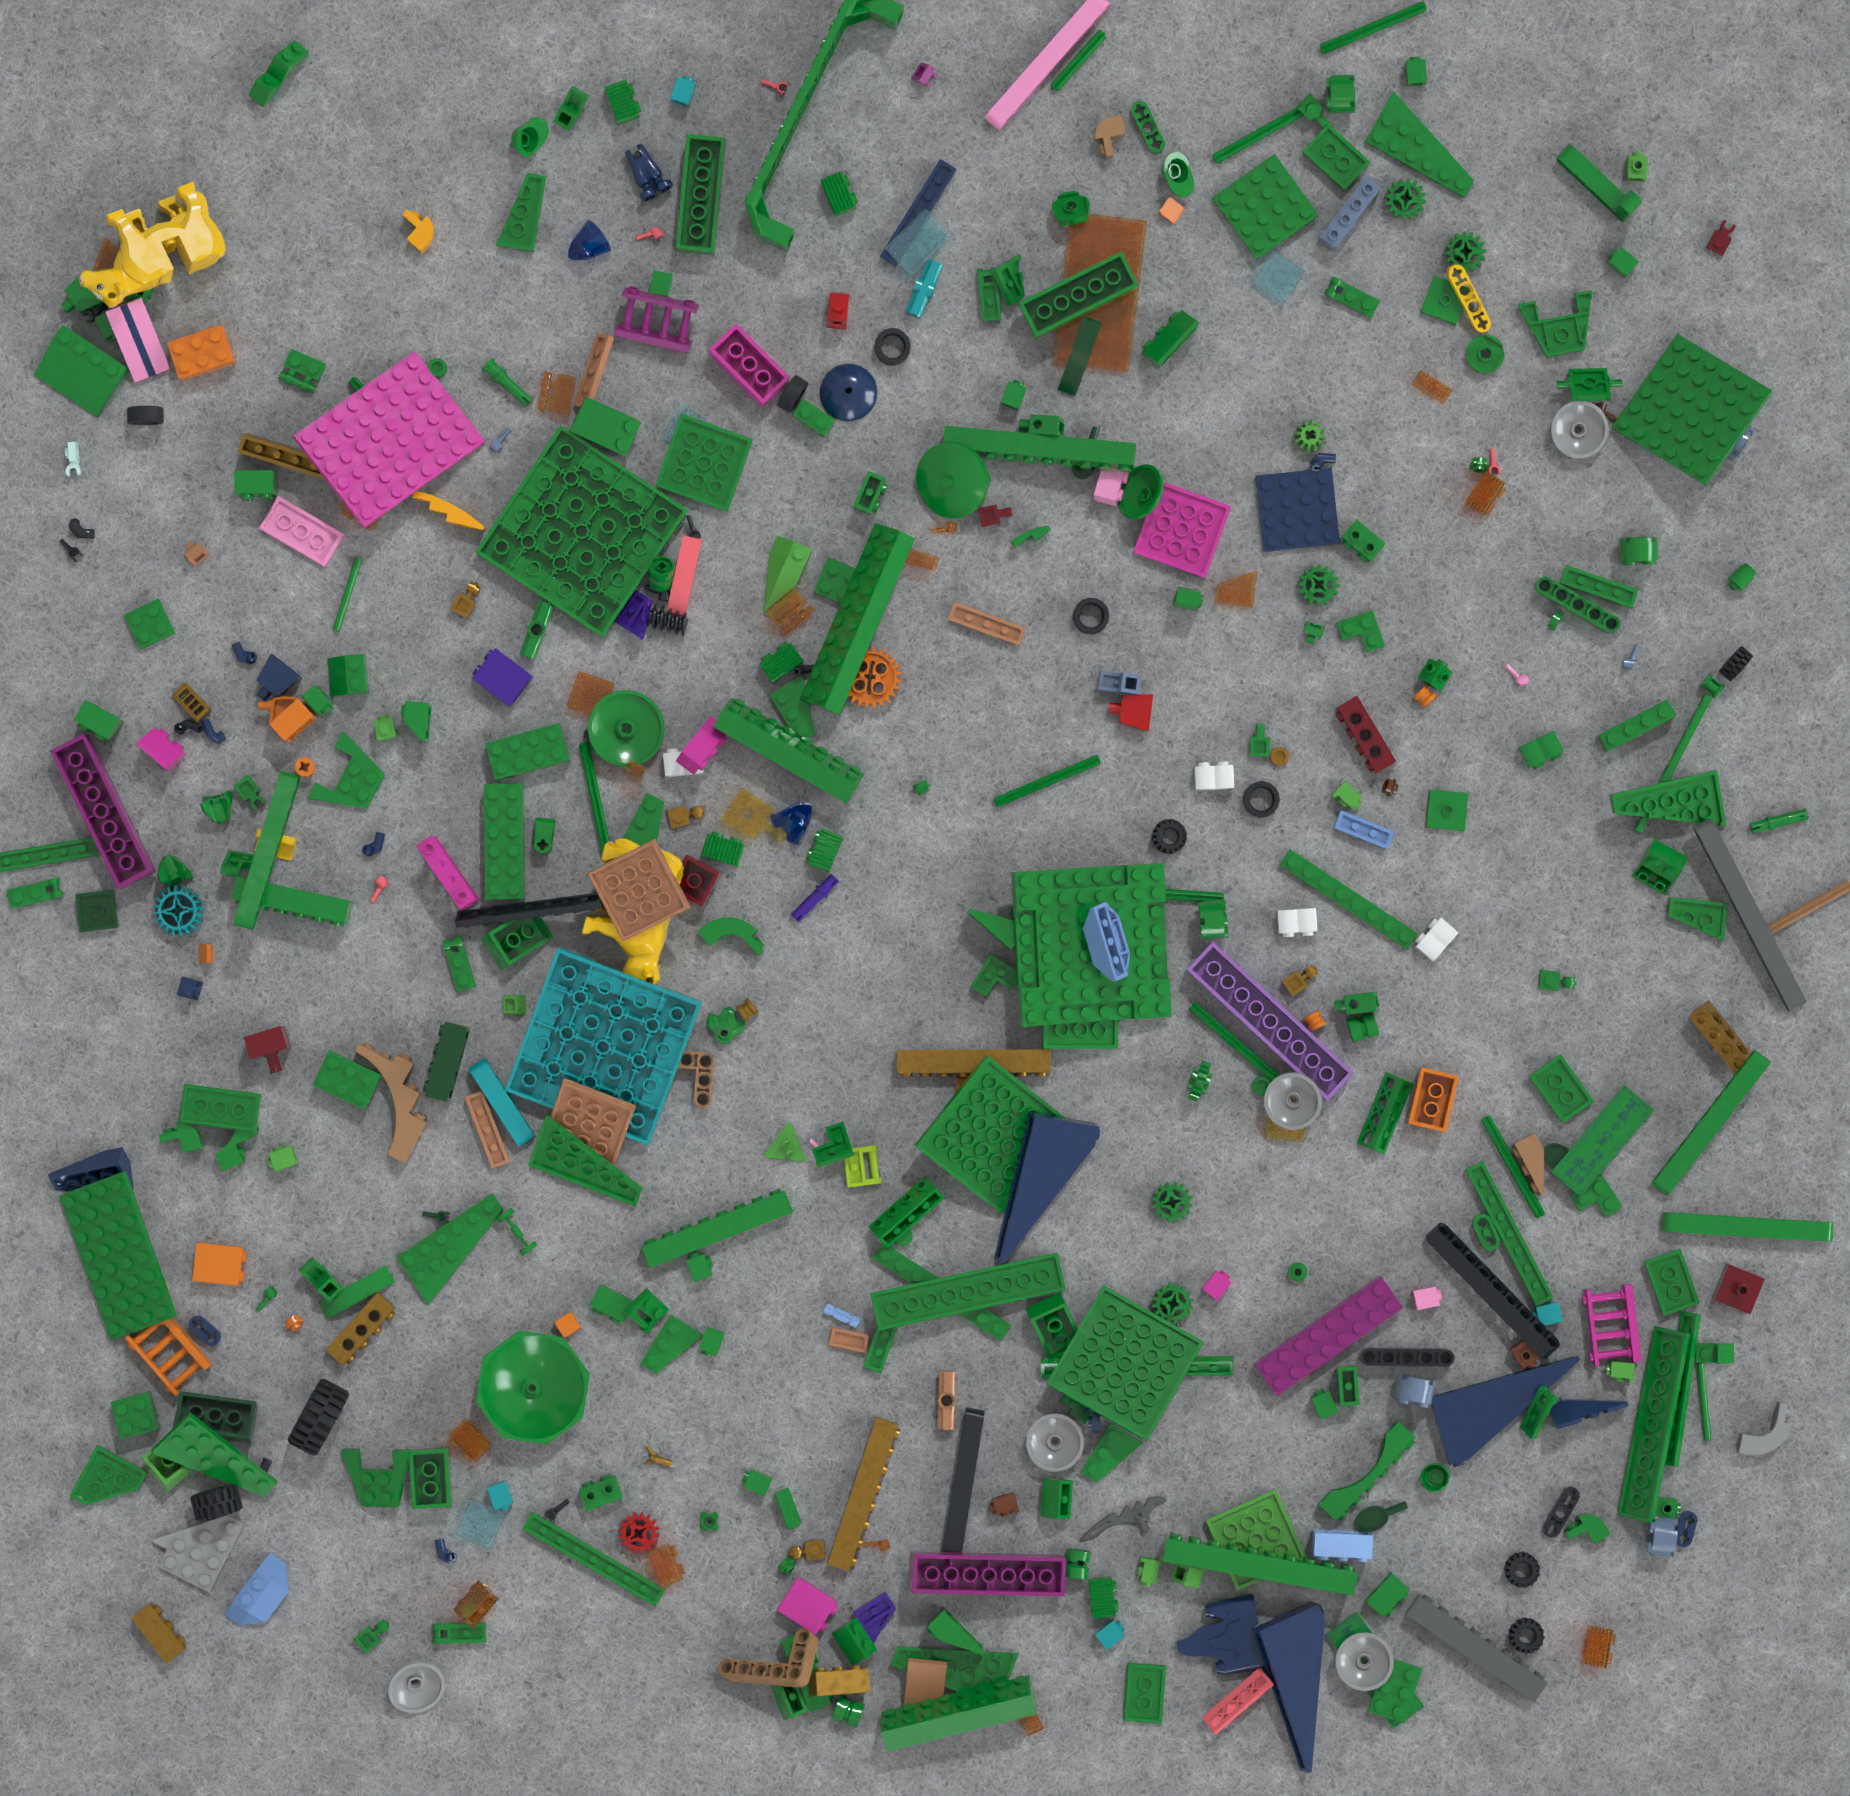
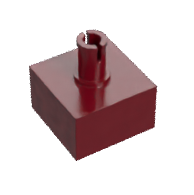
(268, 1045)
(1738, 1288)

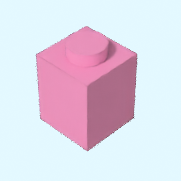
(1426, 1297)

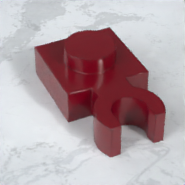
(1719, 240)

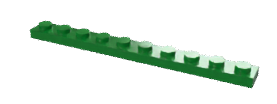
(1200, 1367)

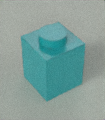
(683, 91)
(1548, 1313)
(500, 1495)
(1110, 1633)

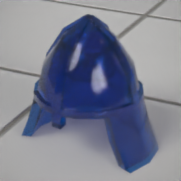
(588, 243)
(794, 820)

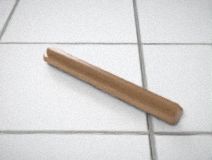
(1809, 907)

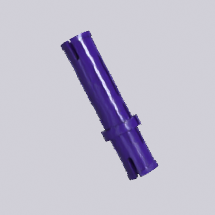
(818, 894)

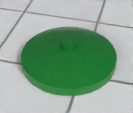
(952, 480)
(625, 728)

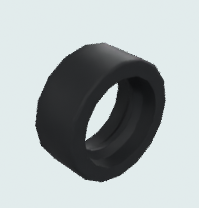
(892, 332)
(792, 394)
(145, 415)
(1090, 630)
(1275, 796)

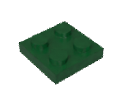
(97, 910)

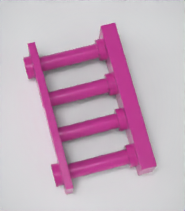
(447, 872)
(1629, 1332)

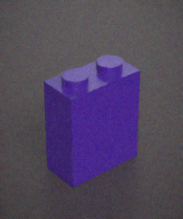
(502, 676)

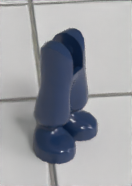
(647, 170)

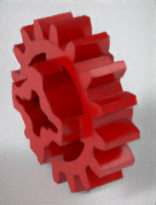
(633, 1525)

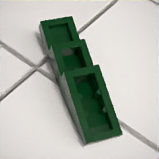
(1079, 356)

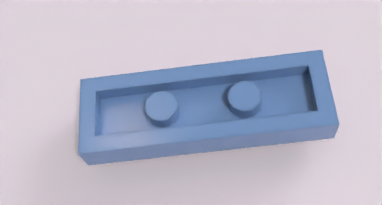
(1363, 829)

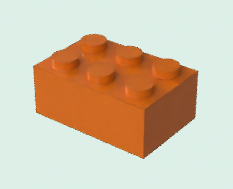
(201, 352)
(1432, 1099)

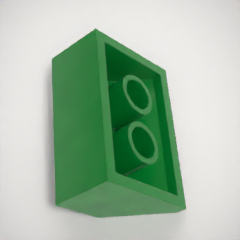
(1169, 338)

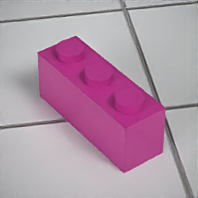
(701, 747)

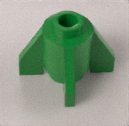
(218, 807)
(172, 871)

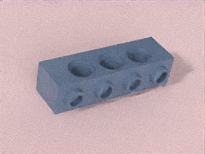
(1350, 213)

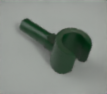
(439, 1216)

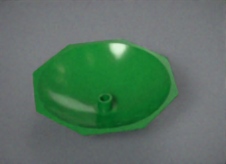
(532, 1387)

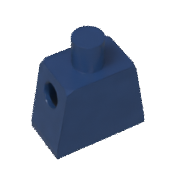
(276, 678)

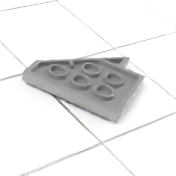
(200, 1550)

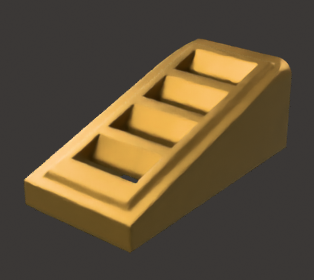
(202, 713)

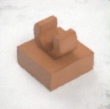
(196, 553)

